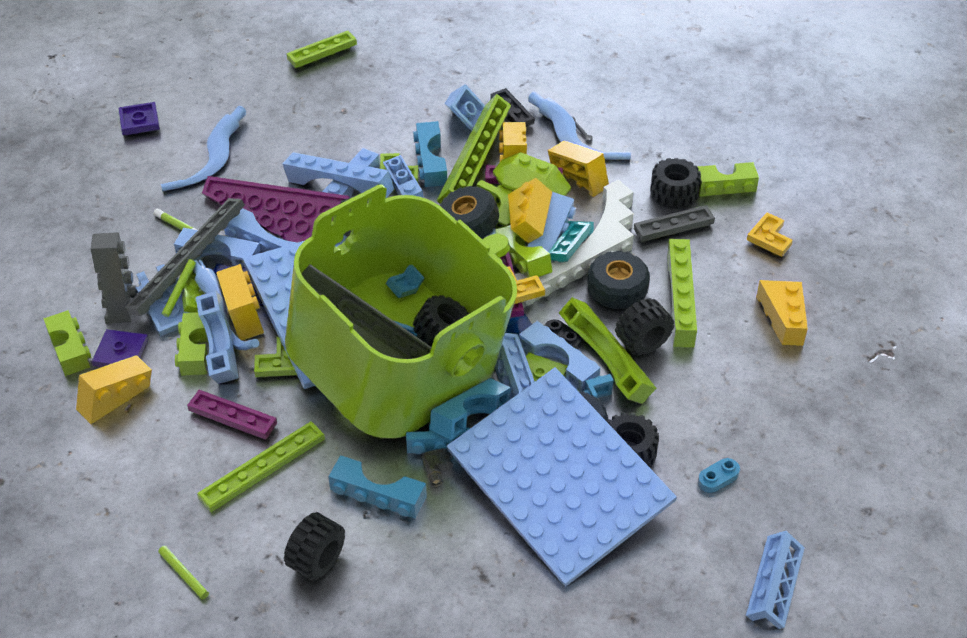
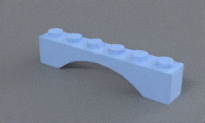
(304, 168)
(247, 228)

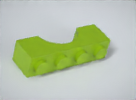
(529, 260)

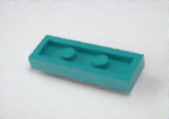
(570, 241)

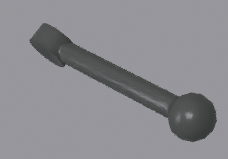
(588, 138)

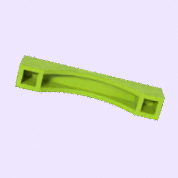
(683, 297)
(626, 372)

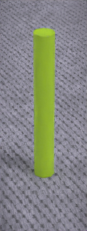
(178, 288)
(183, 572)

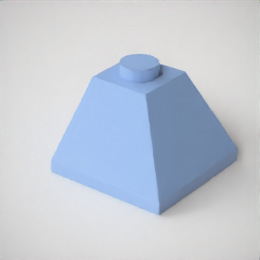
(465, 106)

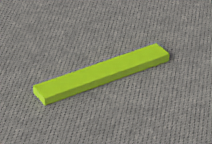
(260, 466)

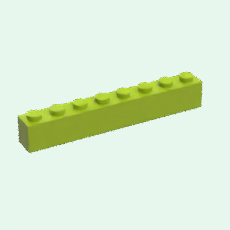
(476, 146)

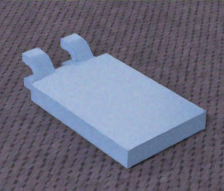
(163, 324)

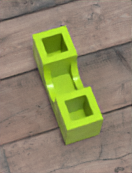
(742, 180)
(71, 354)
(191, 355)

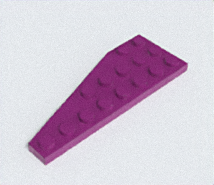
(277, 209)

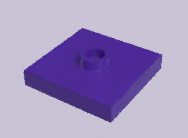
(138, 118)
(118, 346)

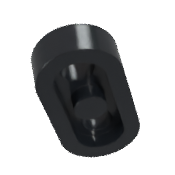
(565, 332)

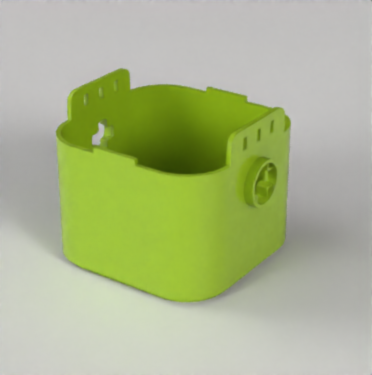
(387, 235)

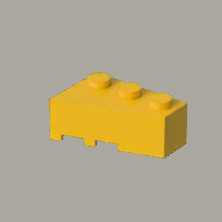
(513, 139)
(581, 164)
(529, 209)
(240, 302)
(786, 309)
(110, 387)

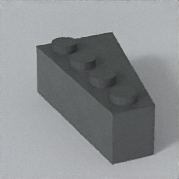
(113, 276)

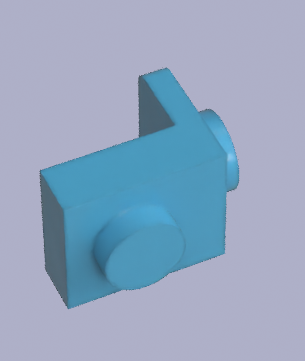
(405, 283)
(599, 386)

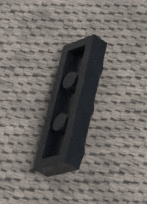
(517, 111)

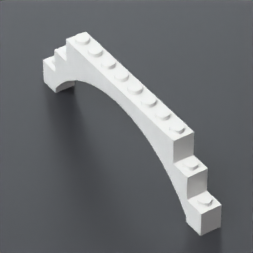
(608, 236)

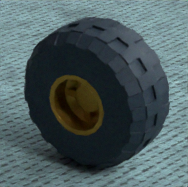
(473, 207)
(618, 280)

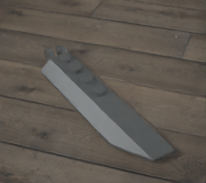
(368, 322)

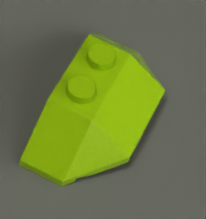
(522, 168)

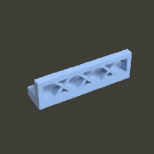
(513, 365)
(771, 574)

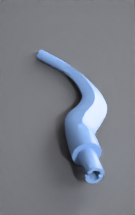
(565, 124)
(217, 147)
(209, 283)

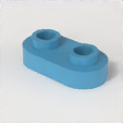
(721, 475)

